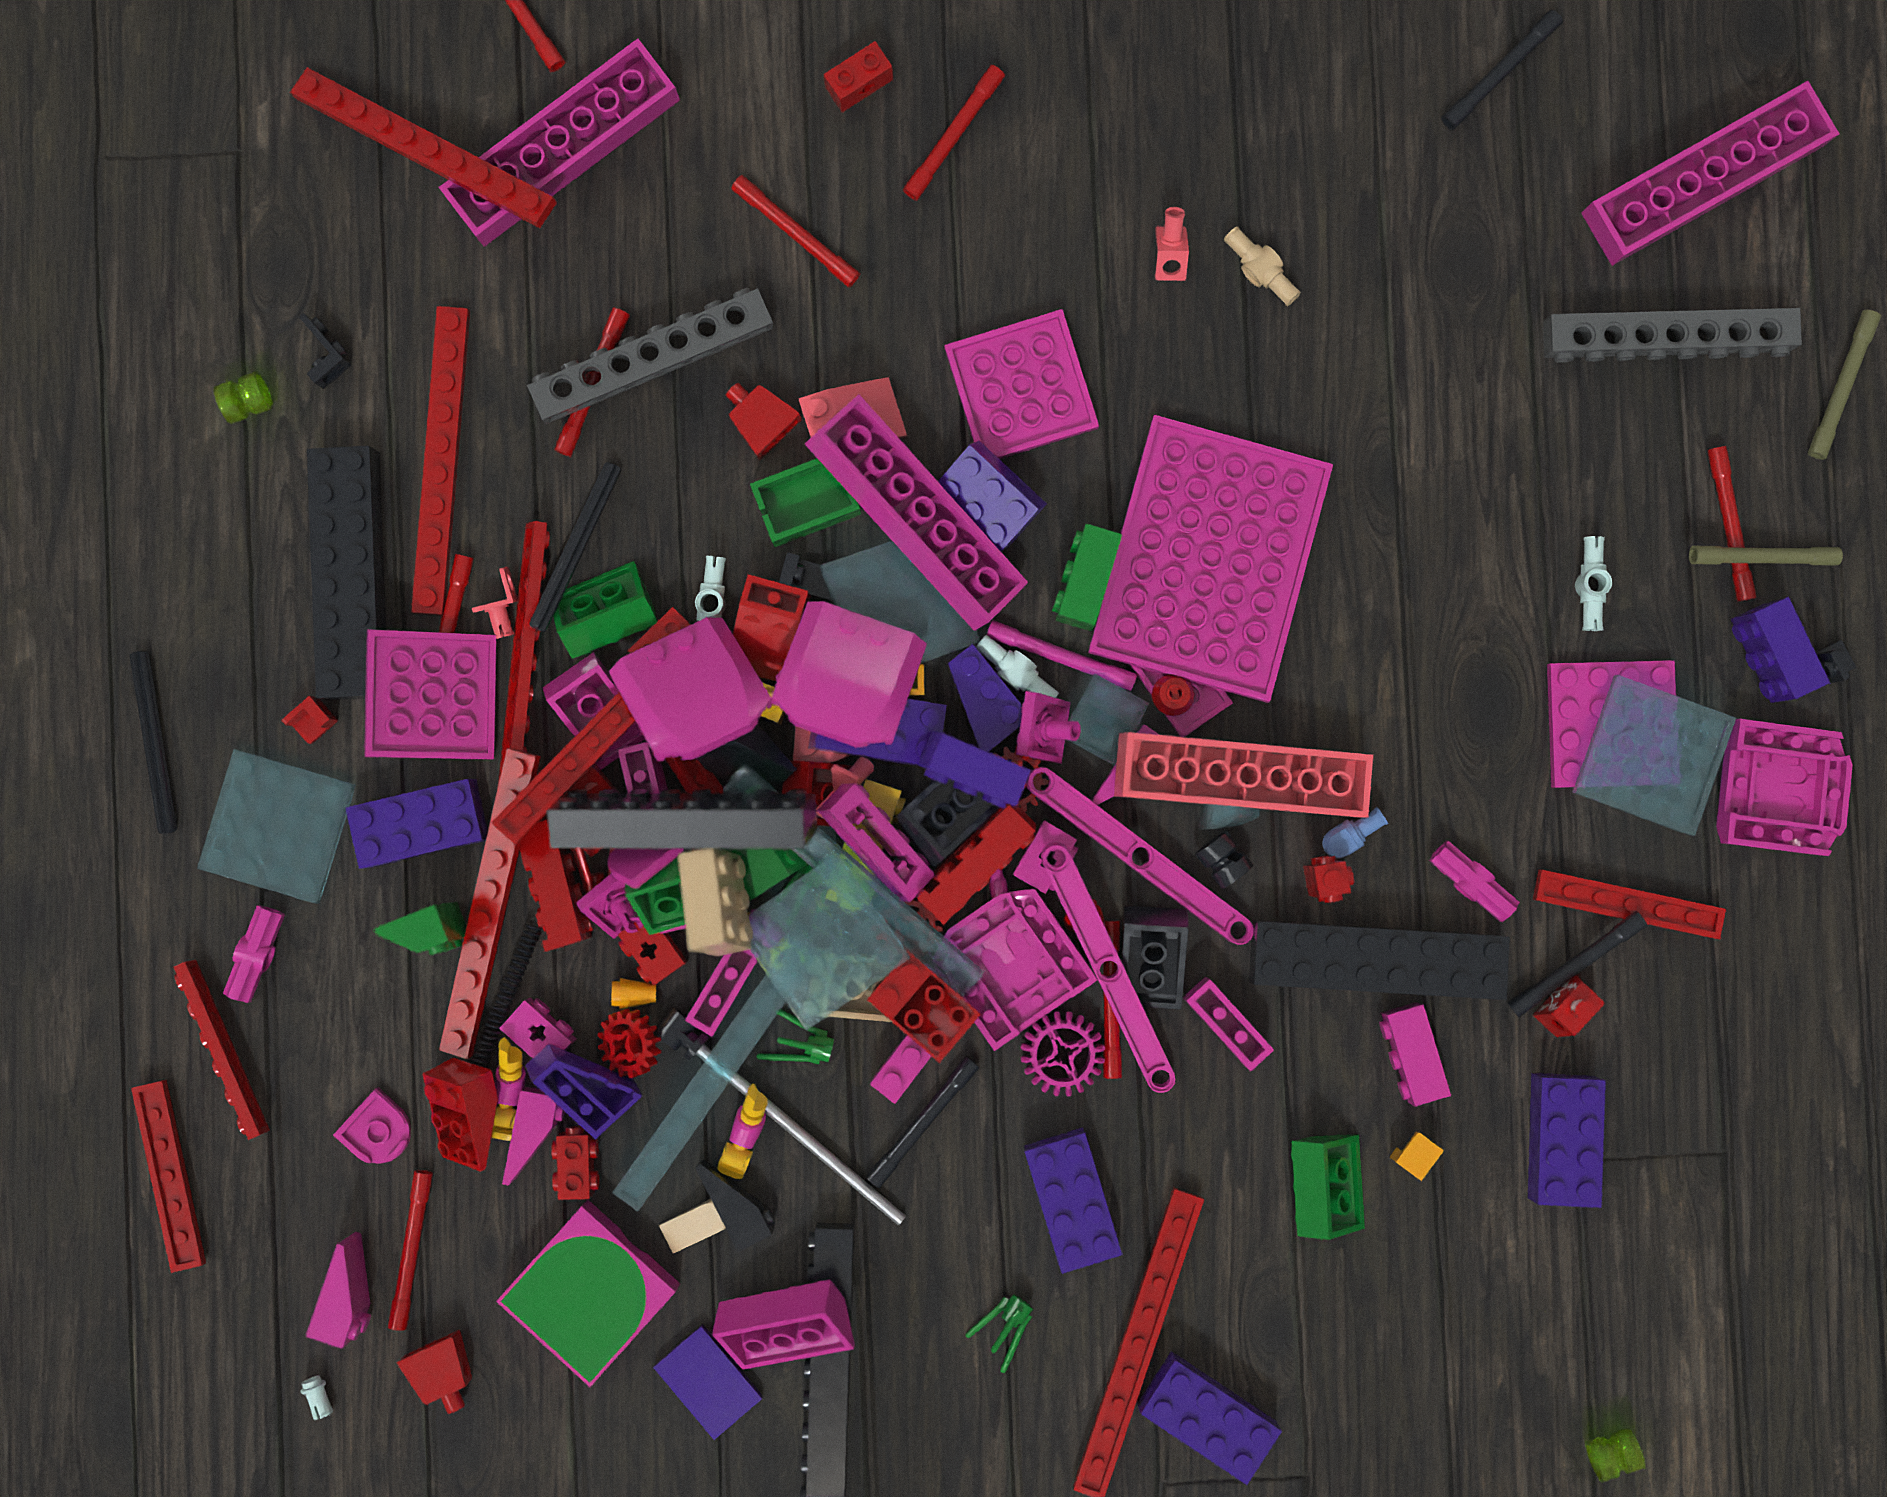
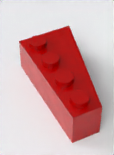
(976, 861)
(554, 889)

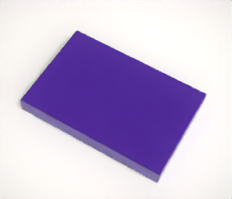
(708, 1381)

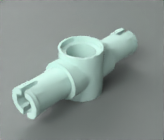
(1595, 568)
(712, 586)
(1014, 668)

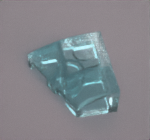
(1226, 816)

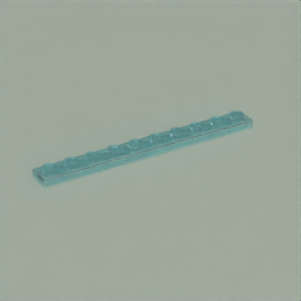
(907, 925)
(700, 1094)

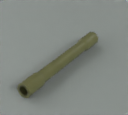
(1827, 430)
(1814, 556)

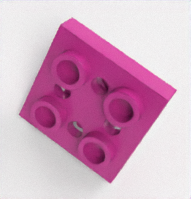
(1045, 727)
(610, 909)

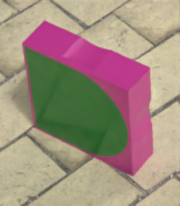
(588, 1293)

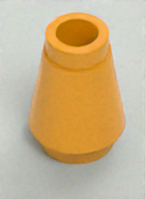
(632, 993)

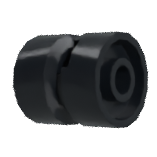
(1224, 859)

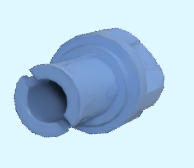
(1350, 835)

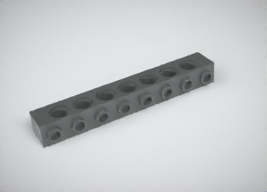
(1780, 323)
(641, 371)

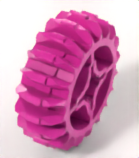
(1075, 1046)

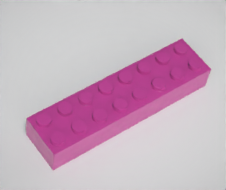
(571, 134)
(1710, 173)
(916, 513)

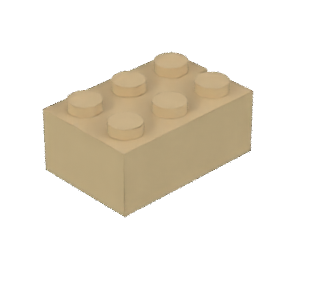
(715, 901)

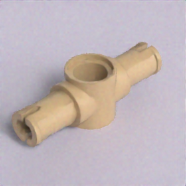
(1262, 266)

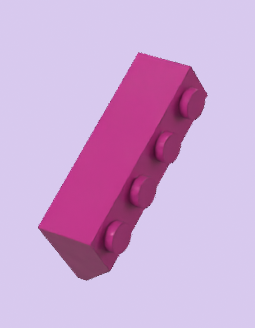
(784, 1325)

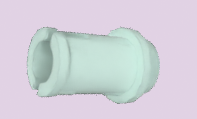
(317, 1397)

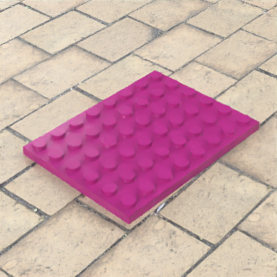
(1211, 558)

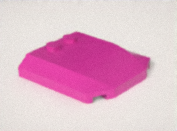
(848, 675)
(691, 690)
(1783, 788)
(1025, 963)

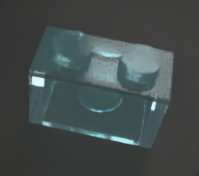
(1105, 713)

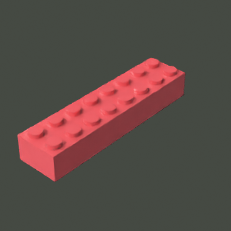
(1243, 775)

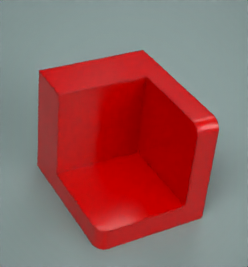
(310, 719)

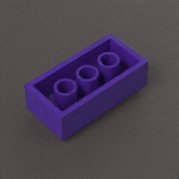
(909, 740)
(417, 823)
(1566, 1140)
(1072, 1200)
(1209, 1417)

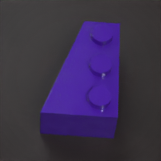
(985, 698)
(583, 1088)

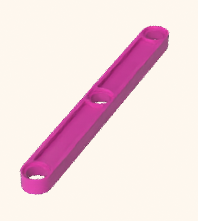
(1122, 843)
(1099, 949)

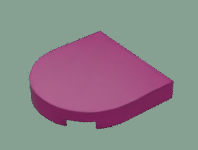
(637, 865)
(376, 1129)

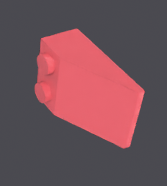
(878, 393)

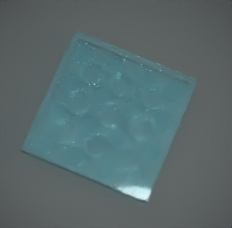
(893, 591)
(1654, 755)
(276, 826)
(823, 941)

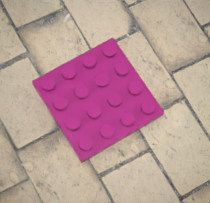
(1022, 385)
(430, 695)
(1577, 700)

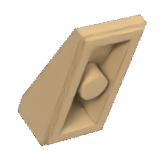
(692, 1226)

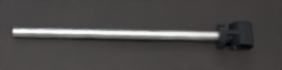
(678, 1033)

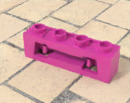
(851, 806)

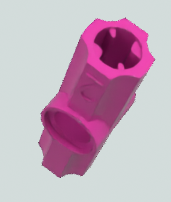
(1474, 881)
(253, 954)

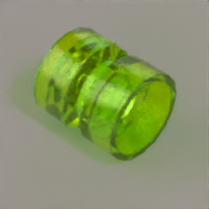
(253, 393)
(1615, 1454)

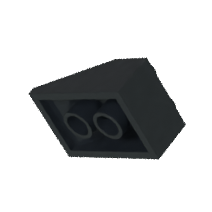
(756, 752)
(942, 819)
(1155, 954)

